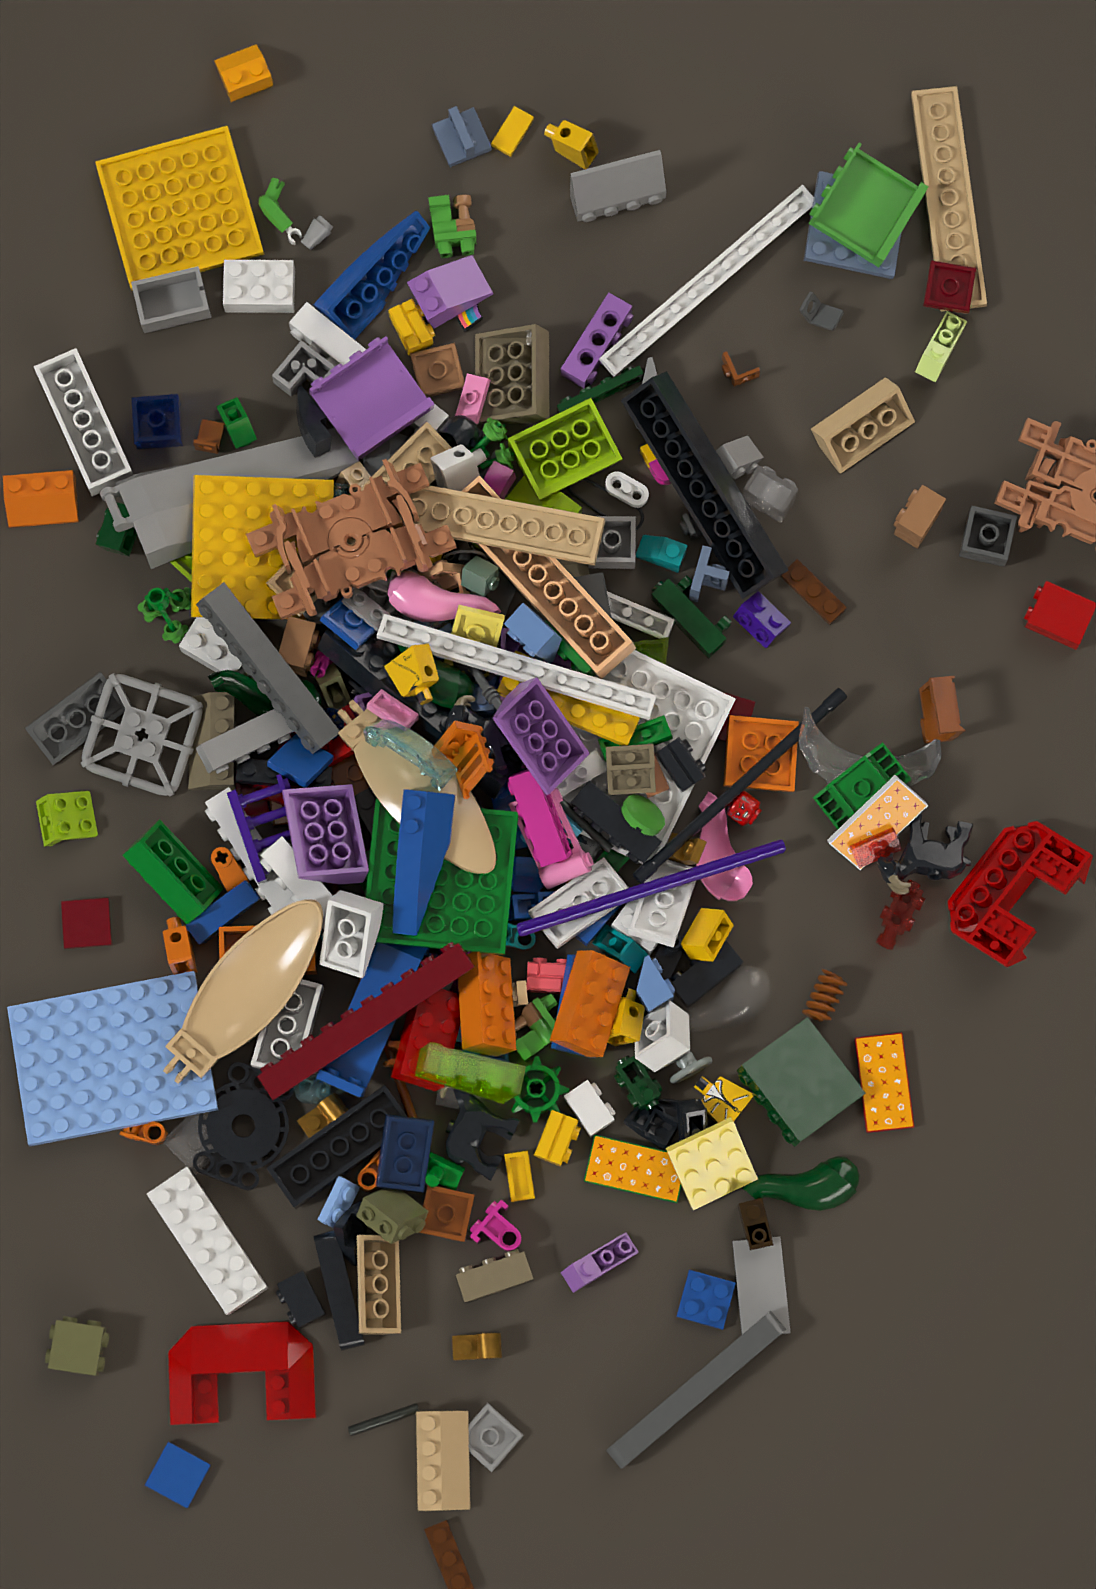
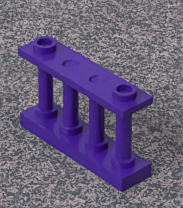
(246, 824)

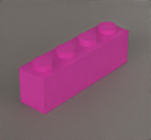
(541, 819)

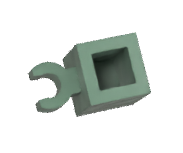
(480, 576)

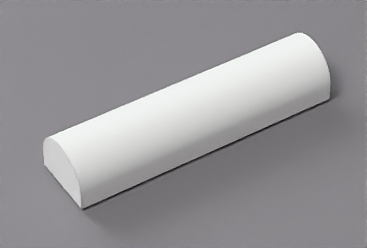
(639, 617)

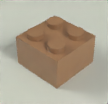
(921, 512)
(299, 644)

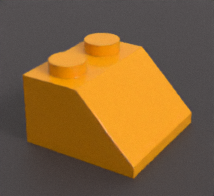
(244, 72)

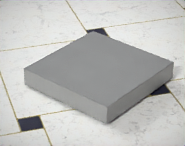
(491, 1437)

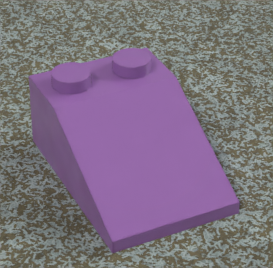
(450, 290)

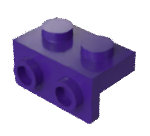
(761, 619)

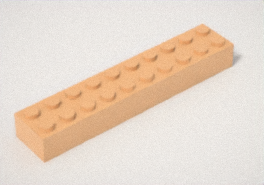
(561, 601)

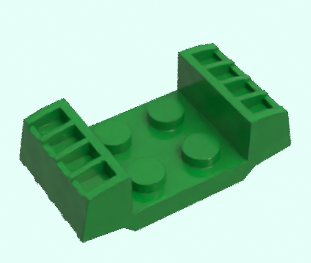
(858, 784)

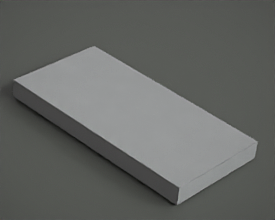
(760, 1283)

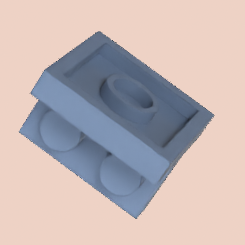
(461, 136)
(706, 575)

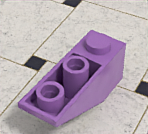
(599, 1262)

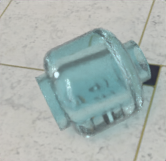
(312, 1090)

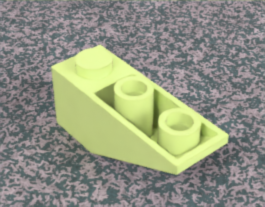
(941, 346)

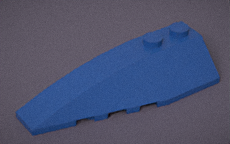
(365, 284)
(420, 855)

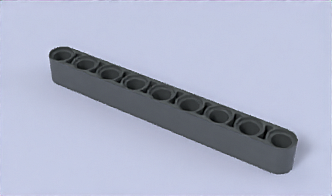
(696, 1389)

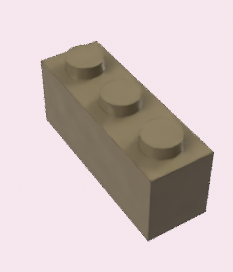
(494, 1276)

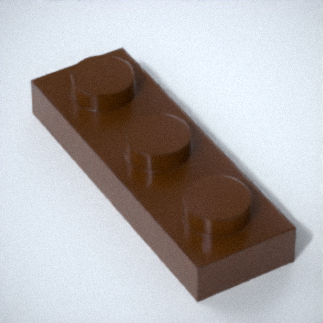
(813, 592)
(448, 1556)

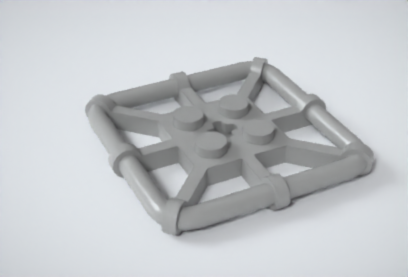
(127, 740)

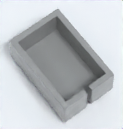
(171, 299)

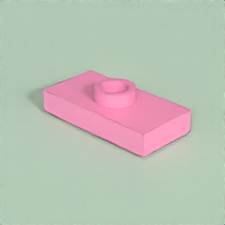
(473, 397)
(391, 709)

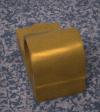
(690, 852)
(322, 1115)
(477, 1346)

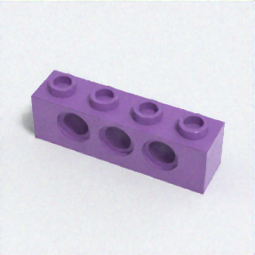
(611, 308)

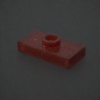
(874, 847)

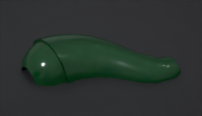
(451, 683)
(815, 1189)

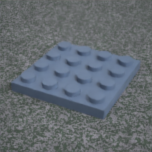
(827, 251)

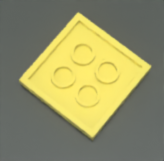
(711, 1163)

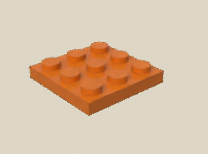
(751, 740)

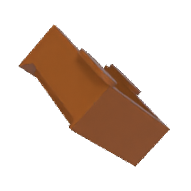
(940, 710)

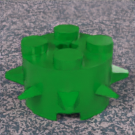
(551, 1089)

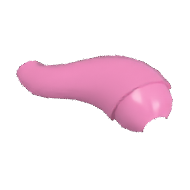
(425, 602)
(731, 884)

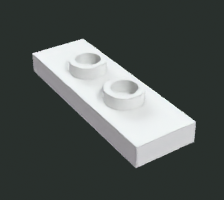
(587, 770)

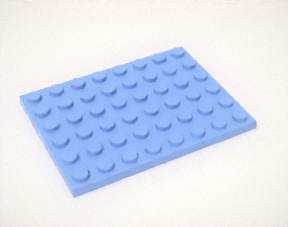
(100, 1059)

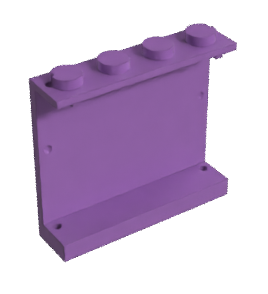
(370, 398)

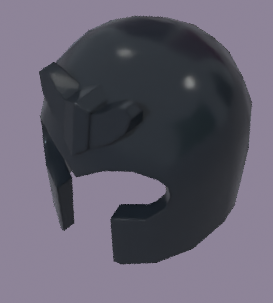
(461, 431)

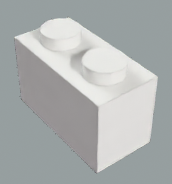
(589, 1107)

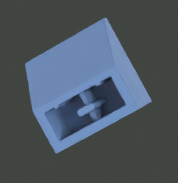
(533, 634)
(652, 988)

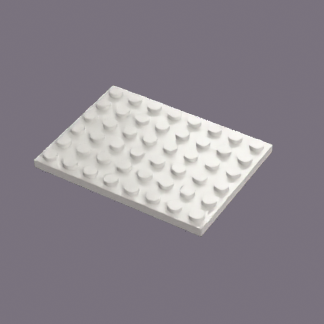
(692, 713)

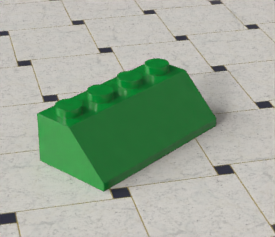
(173, 872)

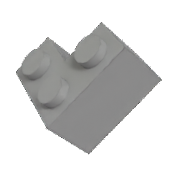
(299, 366)
(739, 456)

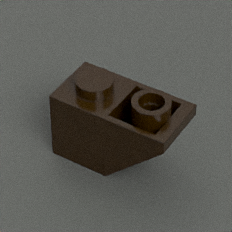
(755, 1224)

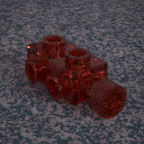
(901, 910)

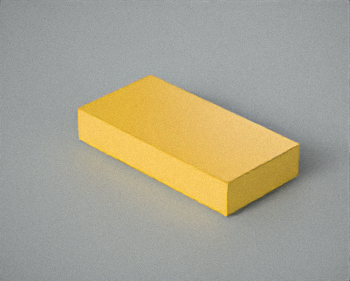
(512, 131)
(519, 1176)

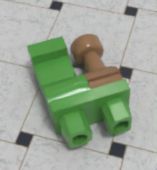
(454, 232)
(540, 1023)

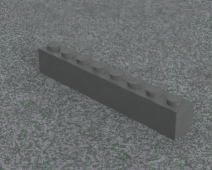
(267, 668)

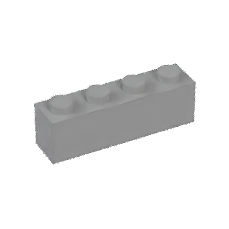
(244, 740)

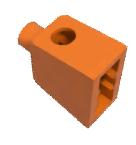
(179, 947)

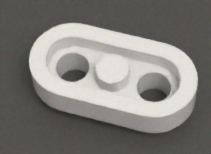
(627, 490)

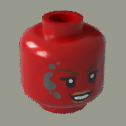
(744, 809)

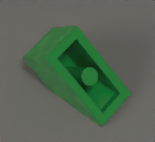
(236, 423)

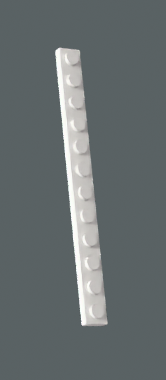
(707, 281)
(518, 667)

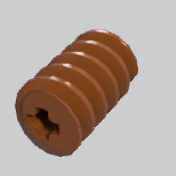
(824, 996)

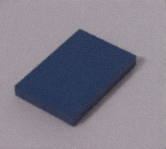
(404, 1153)

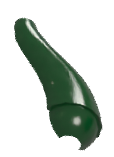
(247, 691)

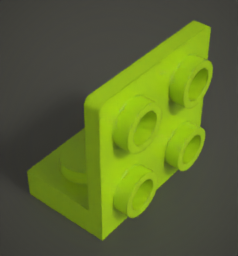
(66, 817)

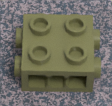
(392, 1214)
(77, 1346)

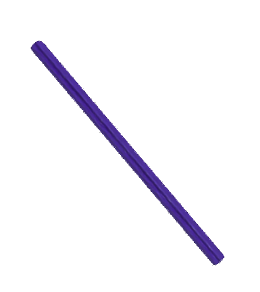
(650, 888)

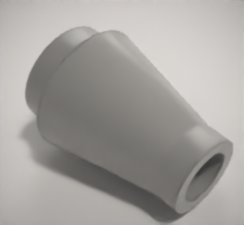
(316, 232)

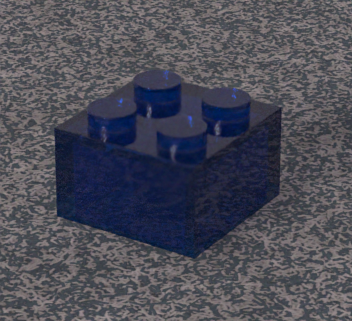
(157, 421)

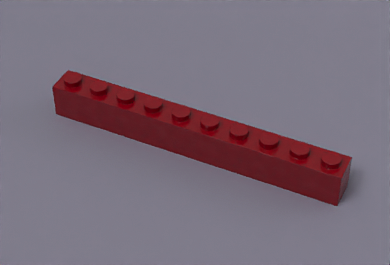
(365, 1021)

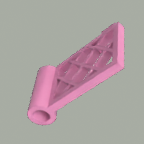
(565, 870)

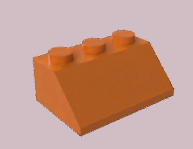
(40, 498)

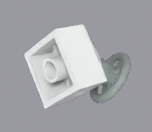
(666, 1041)

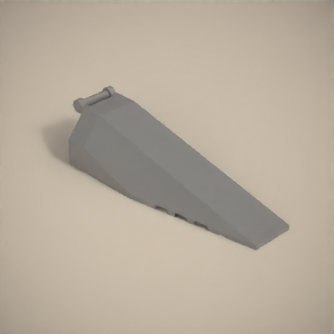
(163, 498)

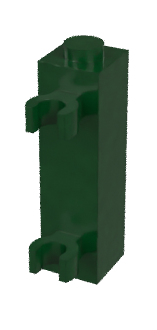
(688, 617)

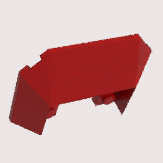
(1000, 878)
(241, 1348)

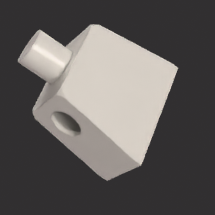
(457, 467)

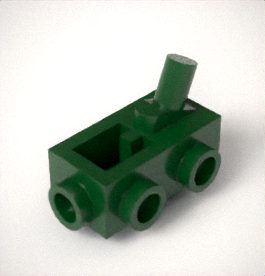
(642, 1089)

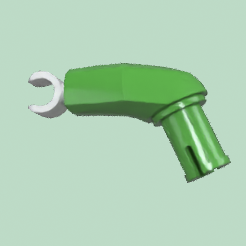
(272, 210)

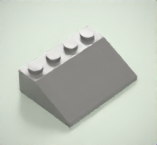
(618, 186)

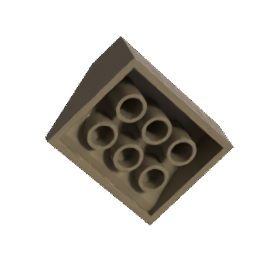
(518, 372)

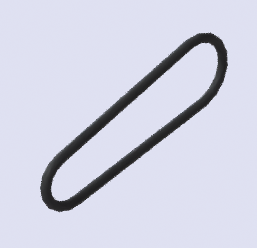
(595, 509)

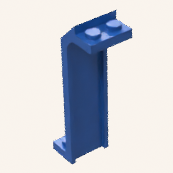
(355, 1067)

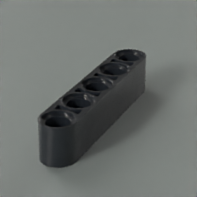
(338, 1291)

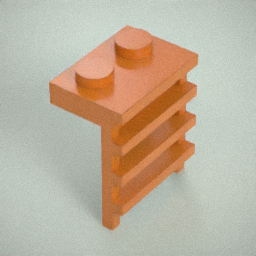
(466, 750)

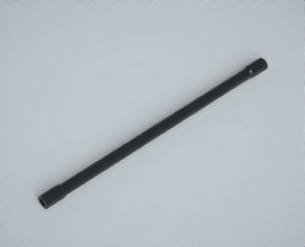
(652, 865)

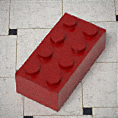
(428, 1022)

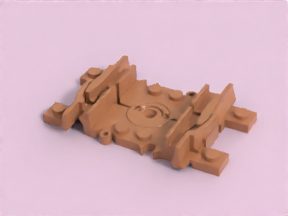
(1040, 501)
(345, 517)

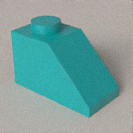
(662, 552)
(620, 948)

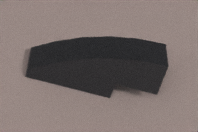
(312, 424)

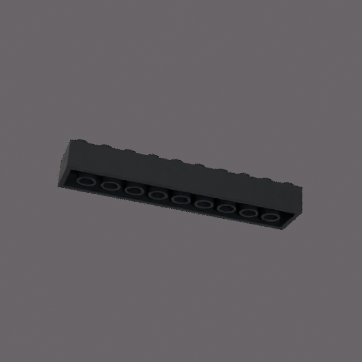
(704, 484)
(368, 670)

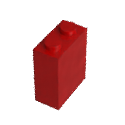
(1060, 614)

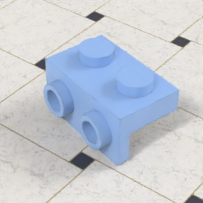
(339, 1201)

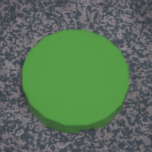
(643, 814)

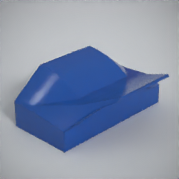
(526, 875)

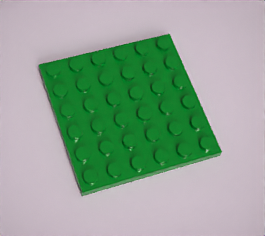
(463, 903)

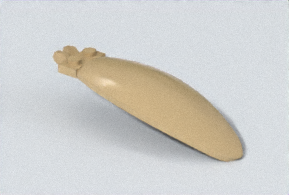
(390, 774)
(247, 987)

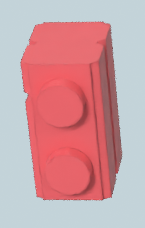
(545, 976)

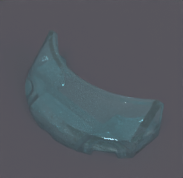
(412, 748)

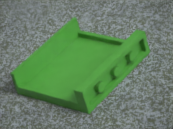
(866, 206)

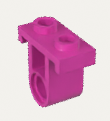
(495, 1227)

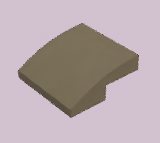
(630, 769)

